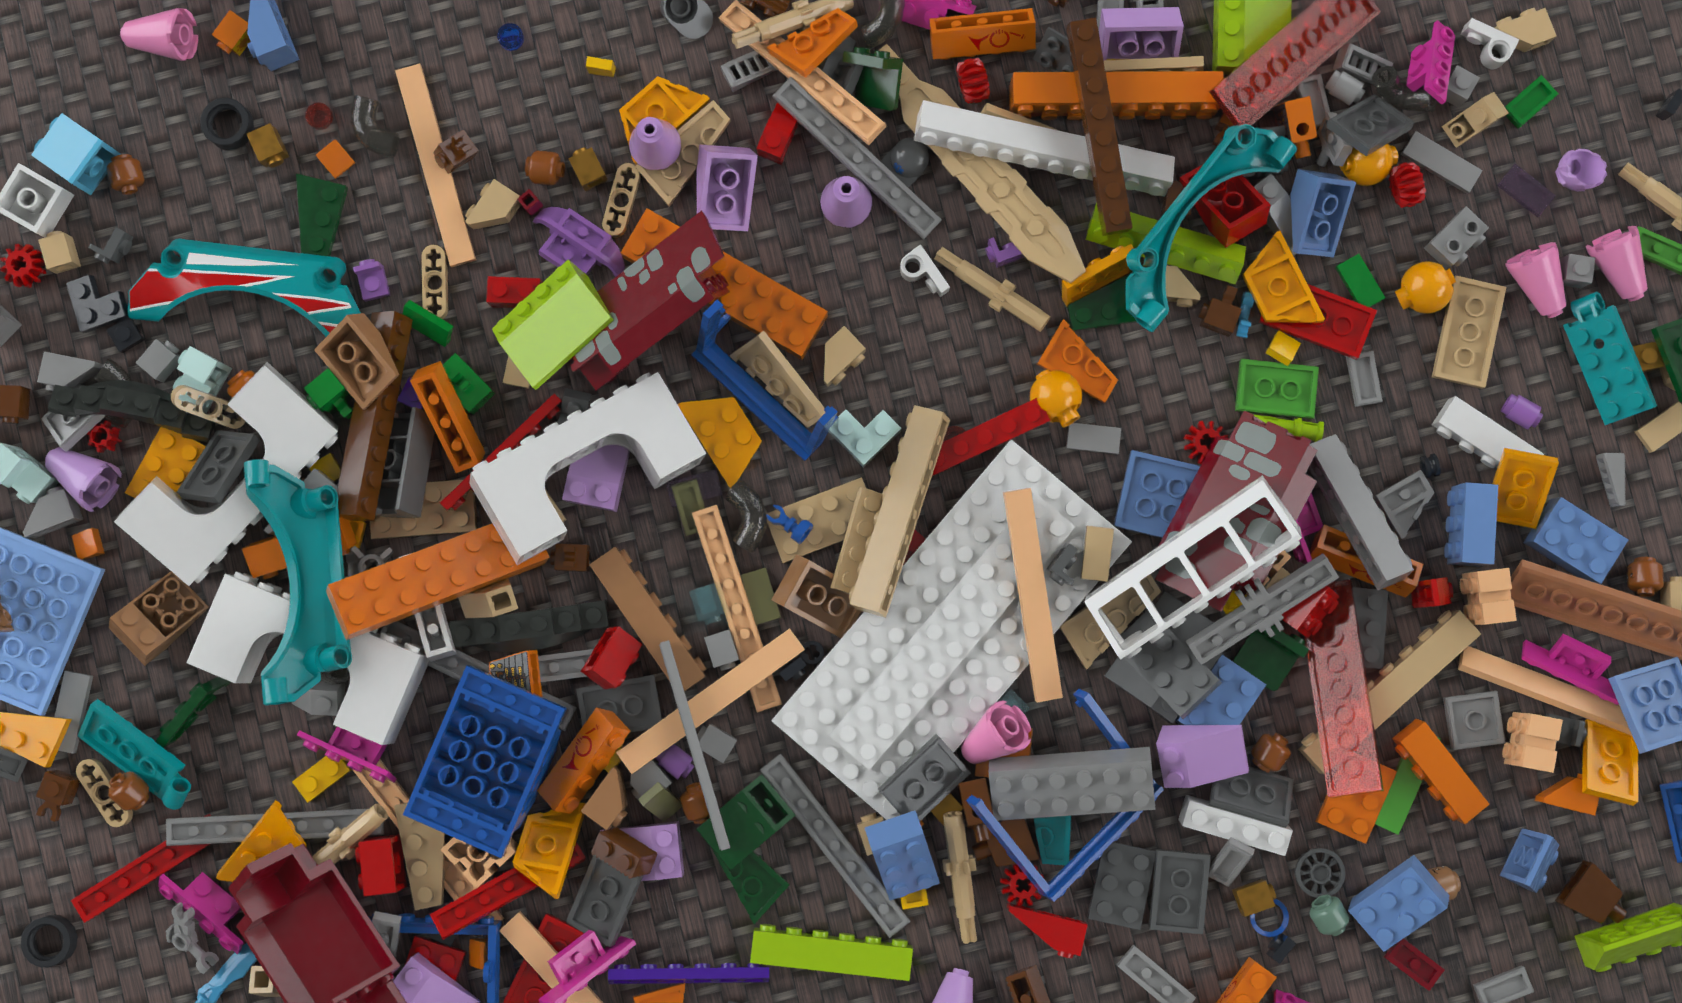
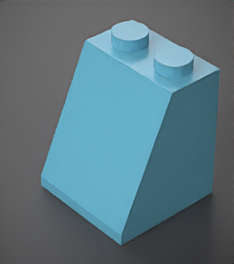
(74, 153)

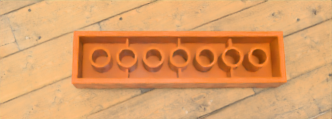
(1130, 93)
(753, 298)
(424, 580)

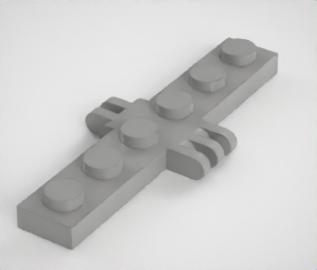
(1262, 608)

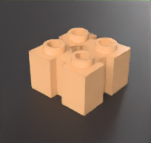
(1488, 596)
(1532, 741)
(479, 865)

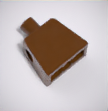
(978, 789)
(1018, 832)
(1592, 894)

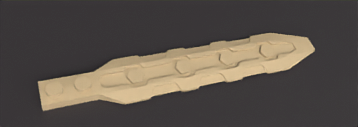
(999, 190)

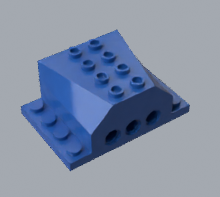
(486, 762)

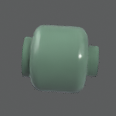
(1329, 915)

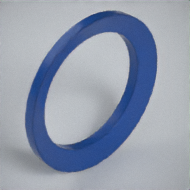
(1278, 931)

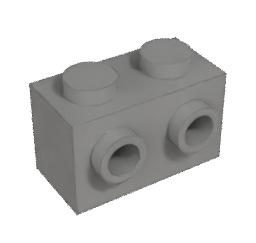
(1456, 238)

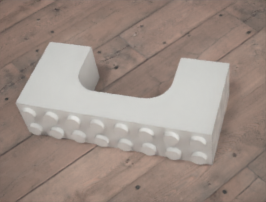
(636, 418)
(193, 536)
(252, 614)

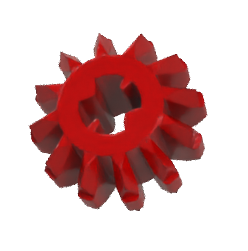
(973, 80)
(1407, 184)
(23, 255)
(1196, 437)
(1022, 893)

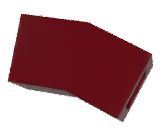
(533, 207)

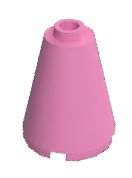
(163, 34)
(1621, 262)
(1540, 278)
(997, 734)

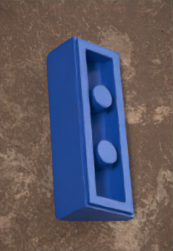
(1672, 801)

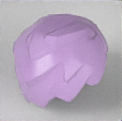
(1581, 170)

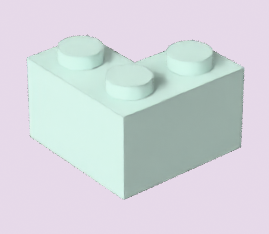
(201, 373)
(867, 441)
(24, 474)

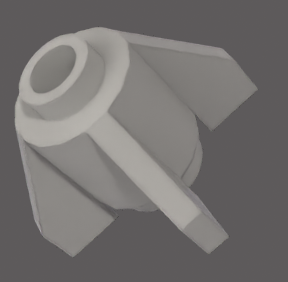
(371, 559)

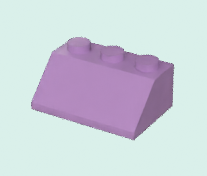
(1140, 32)

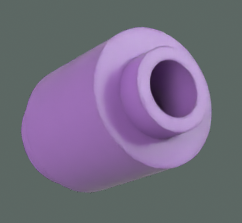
(1522, 411)
(675, 762)

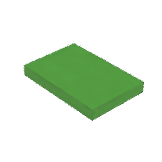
(1276, 389)

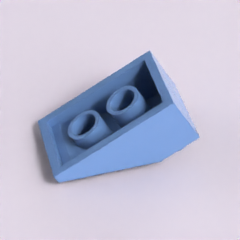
(269, 35)
(1319, 211)
(1530, 860)

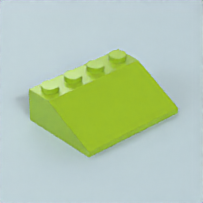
(1243, 28)
(552, 323)
(1631, 937)

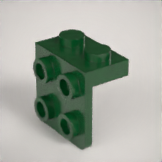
(879, 79)
(1270, 657)

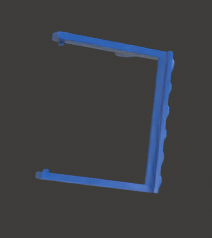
(751, 393)
(1095, 847)
(483, 926)

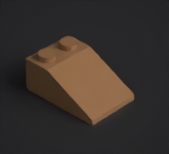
(358, 358)
(809, 595)

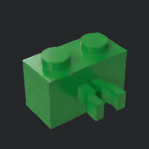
(468, 385)
(329, 394)

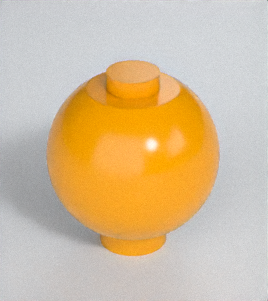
(1371, 168)
(1426, 287)
(1058, 395)

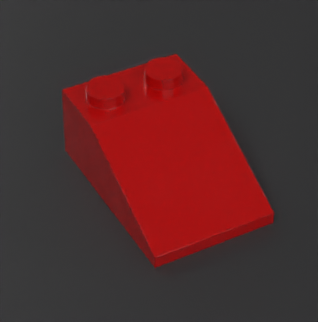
(1231, 208)

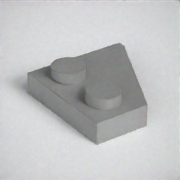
(1404, 502)

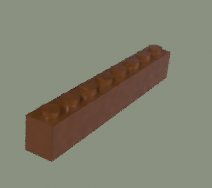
(1099, 126)
(371, 429)

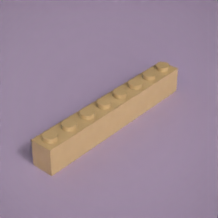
(899, 511)
(1409, 673)

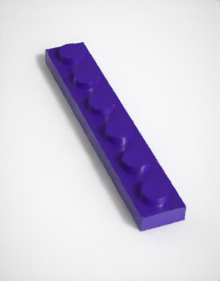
(678, 974)

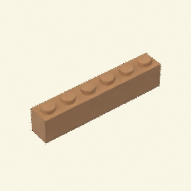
(645, 615)

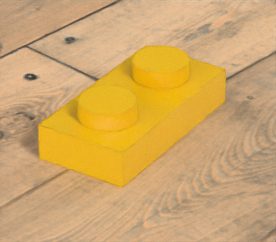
(320, 777)

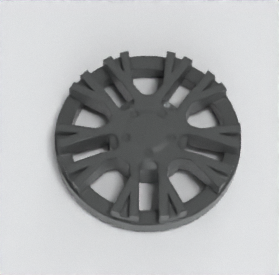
(1319, 872)

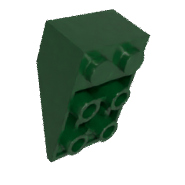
(748, 821)

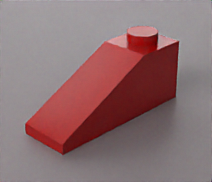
(777, 135)
(1432, 593)
(1057, 931)

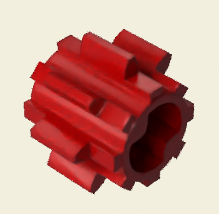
(110, 442)

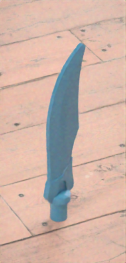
(232, 970)

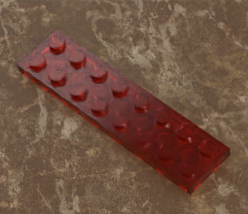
(1290, 57)
(1343, 701)

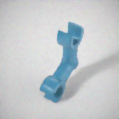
(1243, 323)

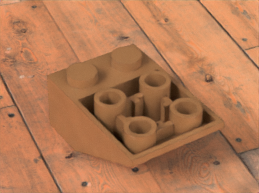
(157, 617)

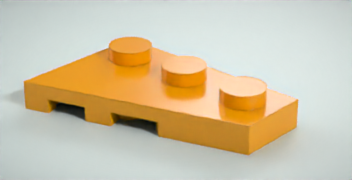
(33, 736)

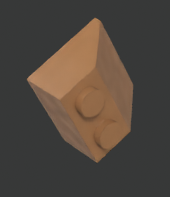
(608, 801)

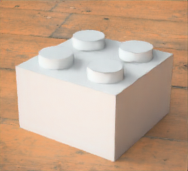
(33, 200)

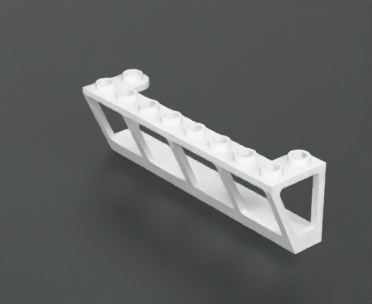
(1175, 548)

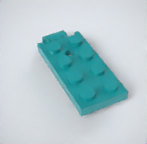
(1609, 371)
(135, 752)

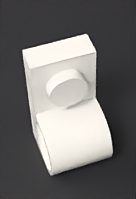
(1491, 38)
(934, 281)

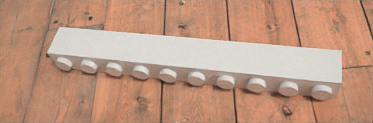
(1035, 146)

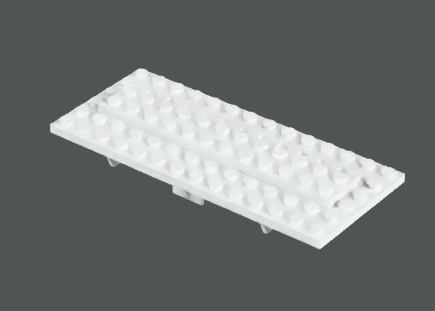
(947, 636)

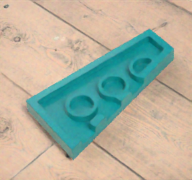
(1054, 839)

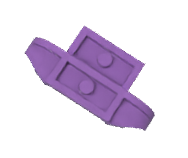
(578, 241)

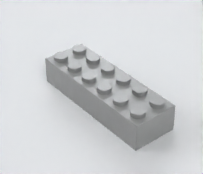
(1071, 783)

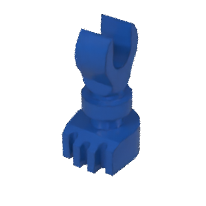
(799, 531)

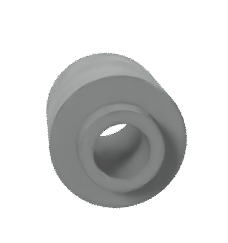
(1345, 87)

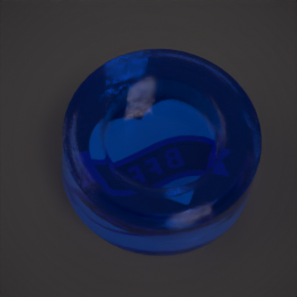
(510, 36)

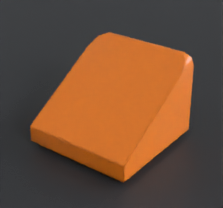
(335, 158)
(88, 543)
(478, 952)

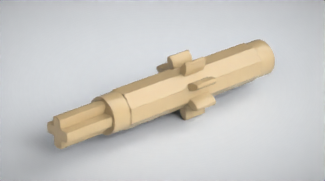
(795, 19)
(1655, 193)
(1000, 294)
(344, 842)
(959, 867)

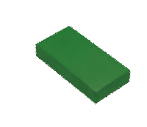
(1530, 101)
(1359, 281)
(428, 323)

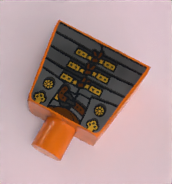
(1298, 115)
(520, 670)

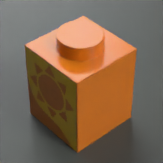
(232, 34)

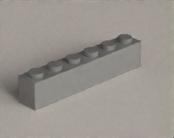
(1359, 513)

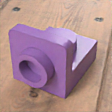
(1007, 255)
(372, 279)

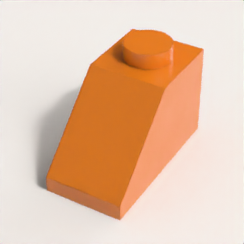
(1569, 795)

